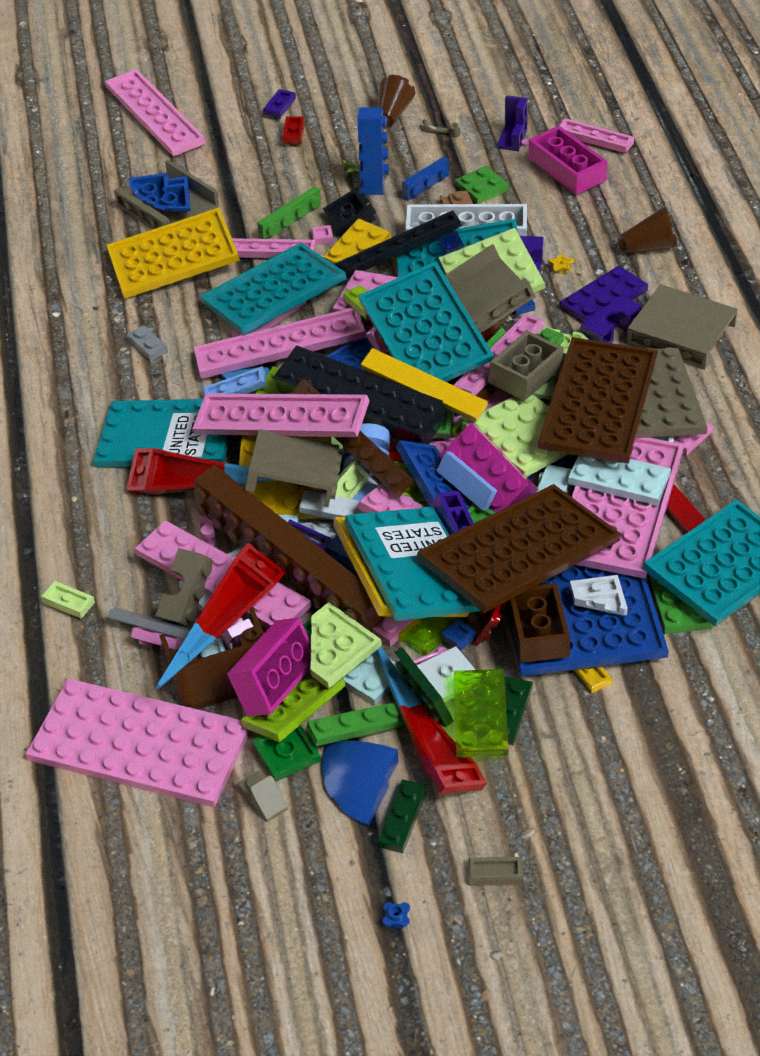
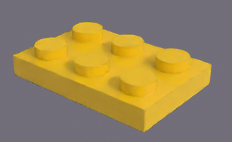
(356, 239)

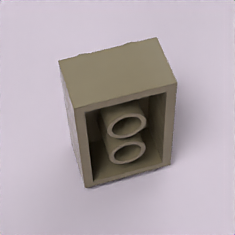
(525, 365)

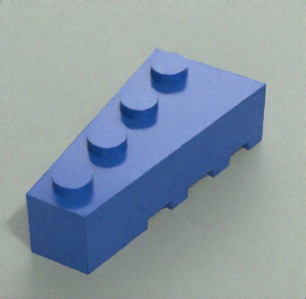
(372, 150)

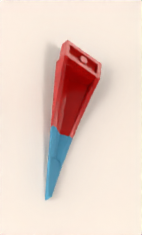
(169, 472)
(241, 588)
(431, 741)

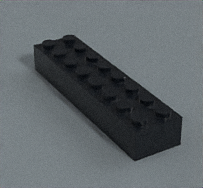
(399, 409)

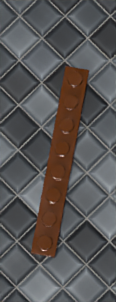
(368, 453)

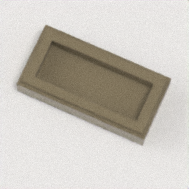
(496, 871)

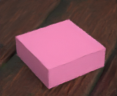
(322, 234)

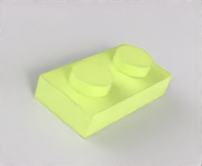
(351, 480)
(68, 599)

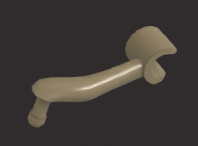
(454, 129)

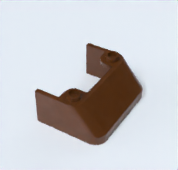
(206, 680)

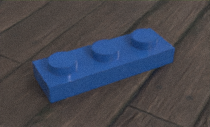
(425, 178)

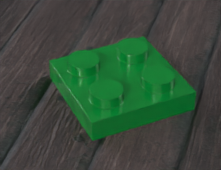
(287, 756)

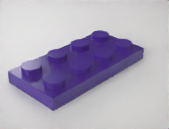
(600, 293)

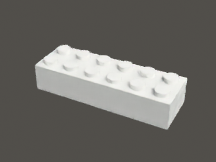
(469, 214)

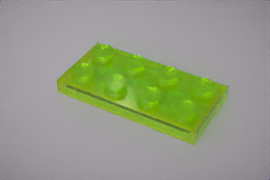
(480, 713)

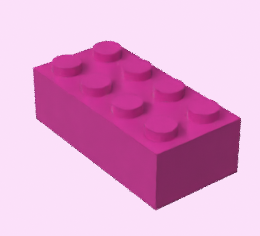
(567, 160)
(492, 465)
(272, 667)

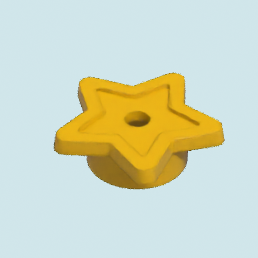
(561, 264)

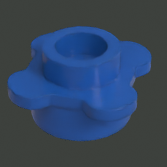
(398, 921)

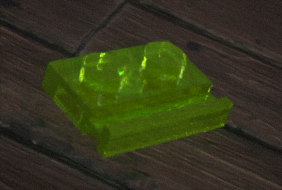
(425, 633)

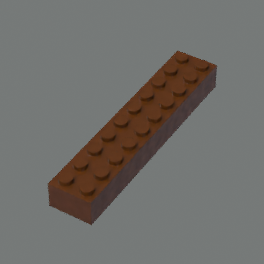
(306, 565)

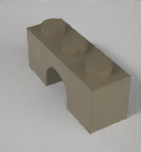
(183, 606)

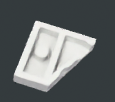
(599, 594)

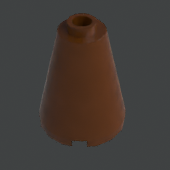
(394, 97)
(649, 234)

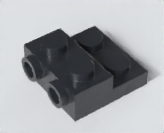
(348, 209)

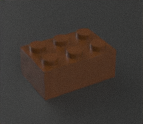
(539, 624)

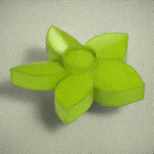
(352, 168)

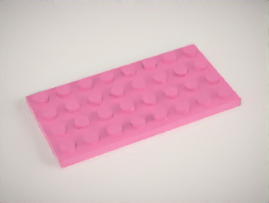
(634, 519)
(139, 742)

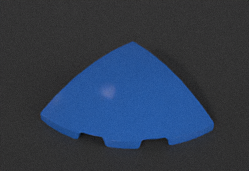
(162, 192)
(358, 776)

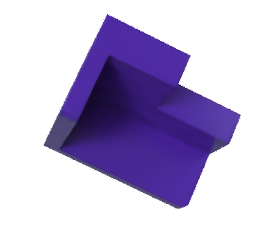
(515, 123)

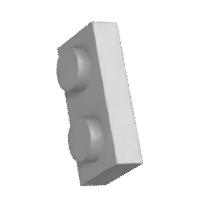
(147, 343)

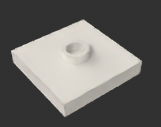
(441, 670)

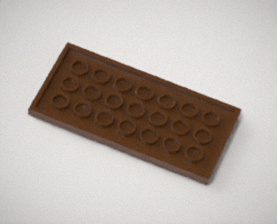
(598, 400)
(518, 547)

